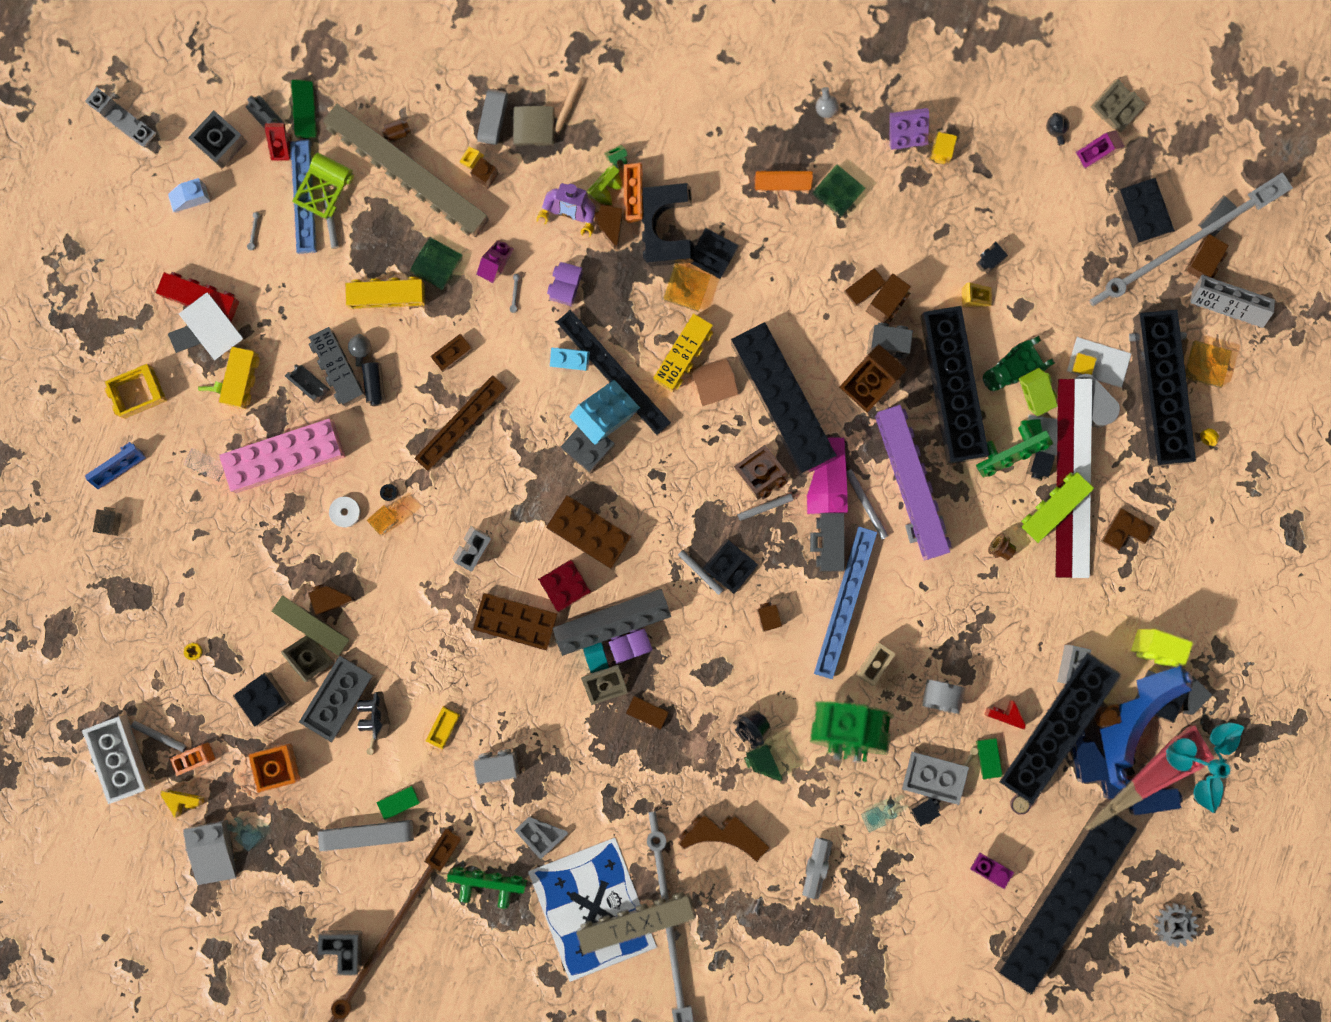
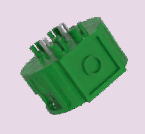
(851, 730)

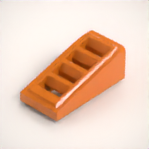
(204, 755)

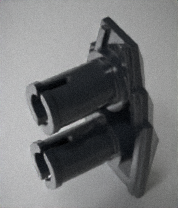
(380, 721)

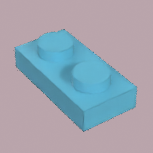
(569, 358)

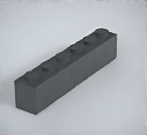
(611, 622)

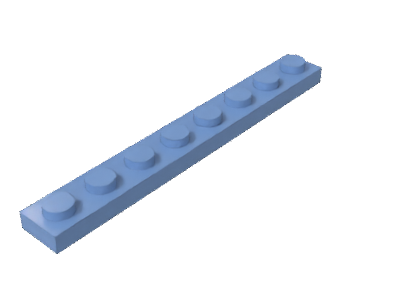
(845, 603)

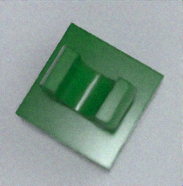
(616, 154)

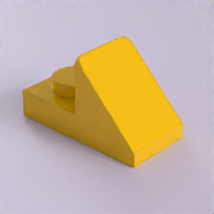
(176, 799)

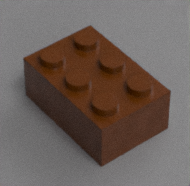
(872, 378)

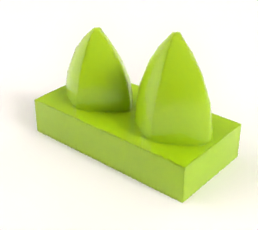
(608, 178)

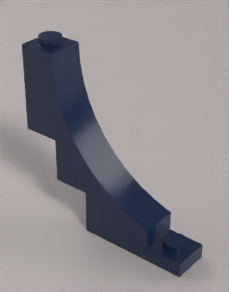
(1092, 767)

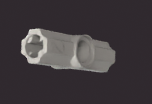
(817, 868)

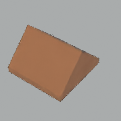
(714, 382)

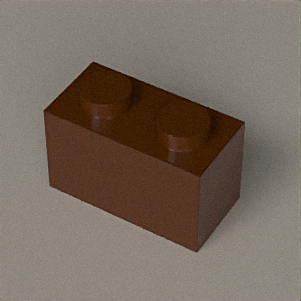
(1207, 257)

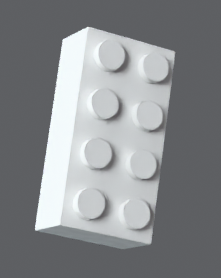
(117, 759)

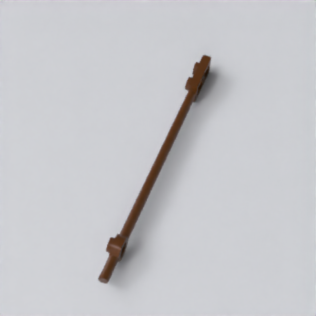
(436, 860)

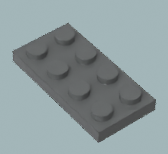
(336, 698)

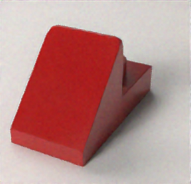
(278, 141)
(1011, 716)

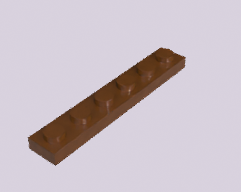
(460, 423)

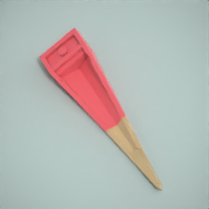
(1155, 776)

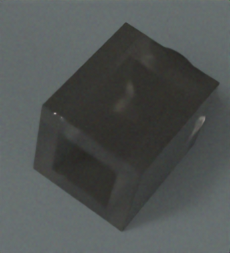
(107, 521)

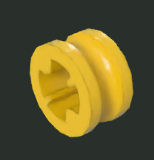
(187, 654)

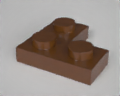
(1125, 525)

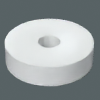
(348, 520)

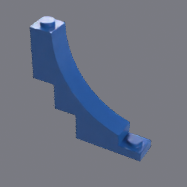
(1122, 739)

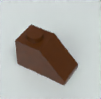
(609, 223)
(328, 598)

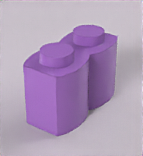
(565, 283)
(630, 645)

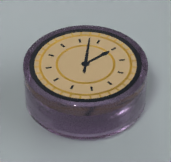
(1019, 805)

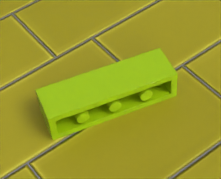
(1057, 507)

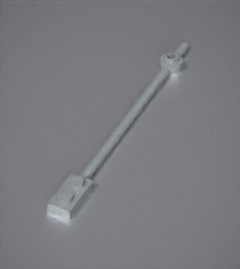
(1259, 198)
(681, 1012)

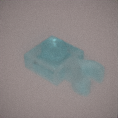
(875, 818)
(247, 835)

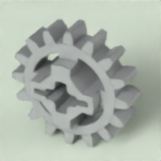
(1170, 931)

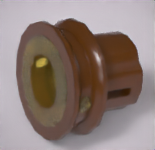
(1002, 547)

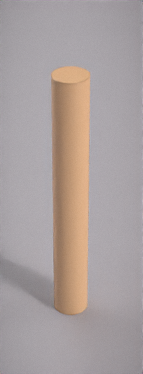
(567, 106)

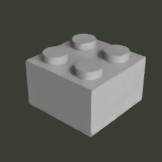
(496, 767)

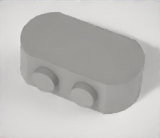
(1104, 406)

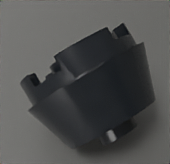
(753, 728)

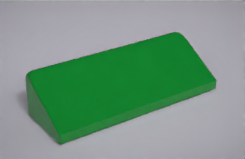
(303, 108)

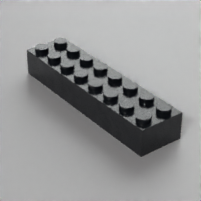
(954, 385)
(1164, 388)
(783, 399)
(1060, 728)

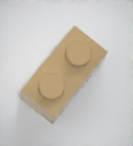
(875, 664)

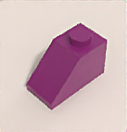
(1100, 149)

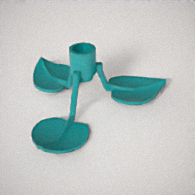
(1181, 757)

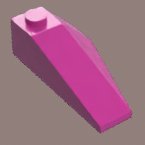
(829, 484)

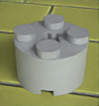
(943, 696)

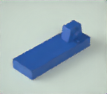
(115, 466)

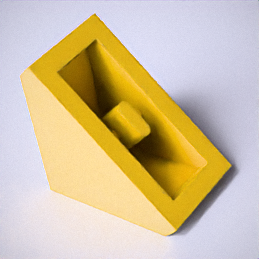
(976, 295)

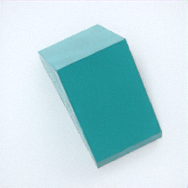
(596, 657)

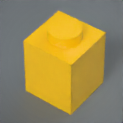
(943, 148)

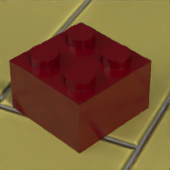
(564, 585)

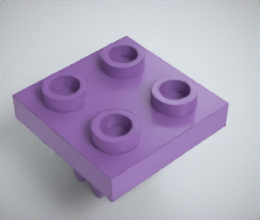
(909, 128)

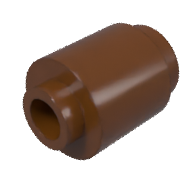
(396, 130)

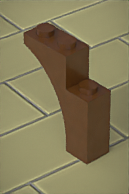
(733, 832)

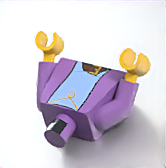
(570, 203)

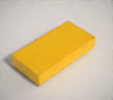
(442, 727)

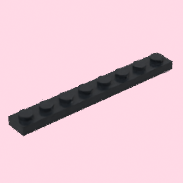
(613, 371)

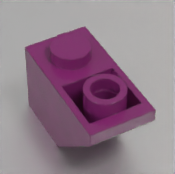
(494, 261)
(991, 870)

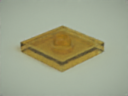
(686, 287)
(1207, 364)

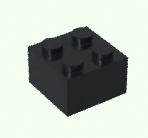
(262, 699)

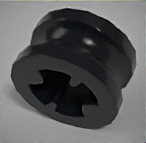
(383, 491)

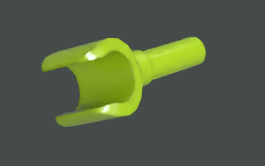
(217, 387)

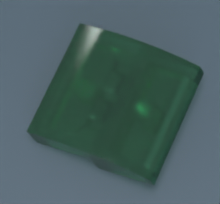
(436, 263)

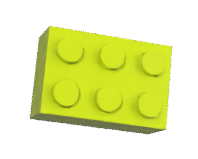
(1162, 647)

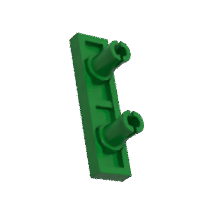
(1021, 451)
(493, 881)

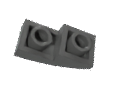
(1220, 209)

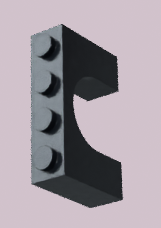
(655, 202)

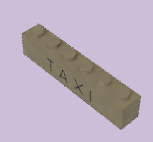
(636, 923)

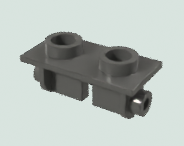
(262, 111)

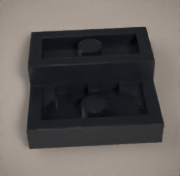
(714, 253)
(730, 566)

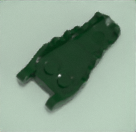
(1017, 363)

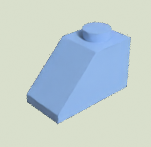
(188, 195)

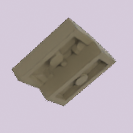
(1118, 105)
(533, 125)

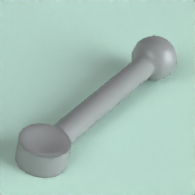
(256, 215)
(513, 308)

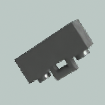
(832, 533)

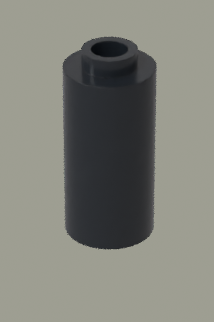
(373, 383)

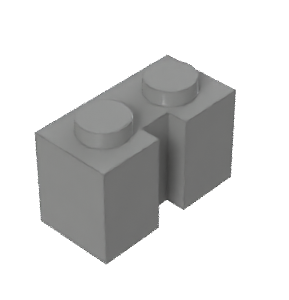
(475, 545)

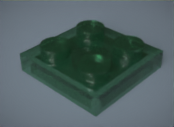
(838, 191)

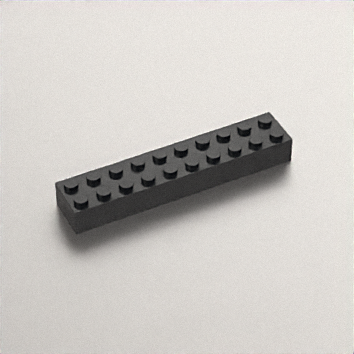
(1064, 901)

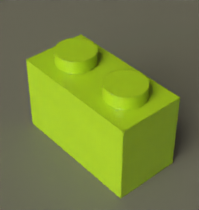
(1038, 392)

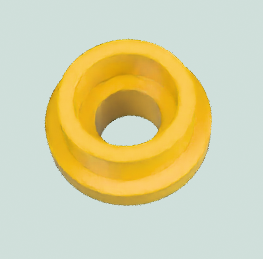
(1209, 437)

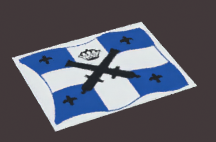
(584, 890)

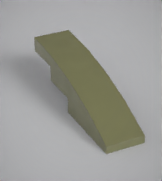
(310, 625)

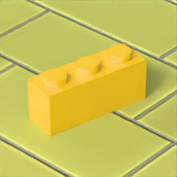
(239, 378)

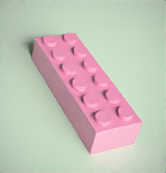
(282, 456)

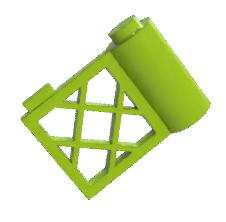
(330, 172)

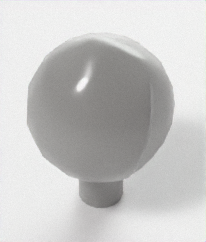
(827, 104)

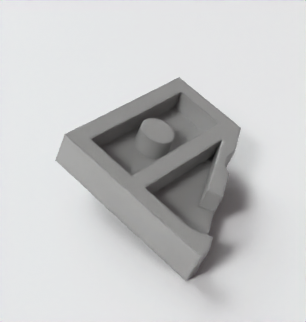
(540, 836)

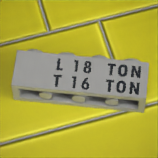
(1232, 301)

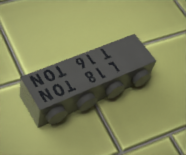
(337, 367)

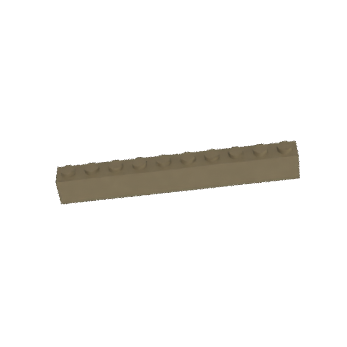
(405, 170)

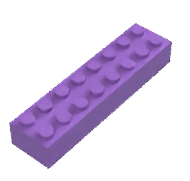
(912, 482)

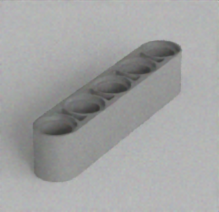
(365, 835)

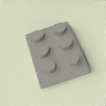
(935, 778)

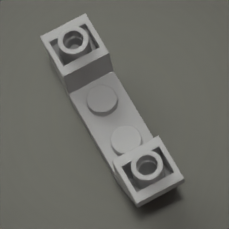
(120, 117)

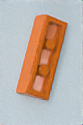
(783, 180)
(633, 192)

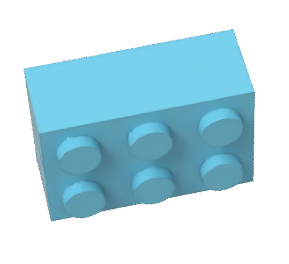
(604, 412)

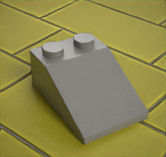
(210, 852)

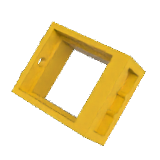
(153, 384)

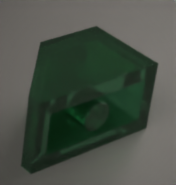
(762, 762)

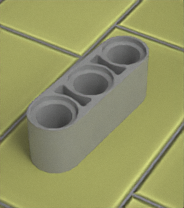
(492, 116)

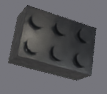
(1143, 212)

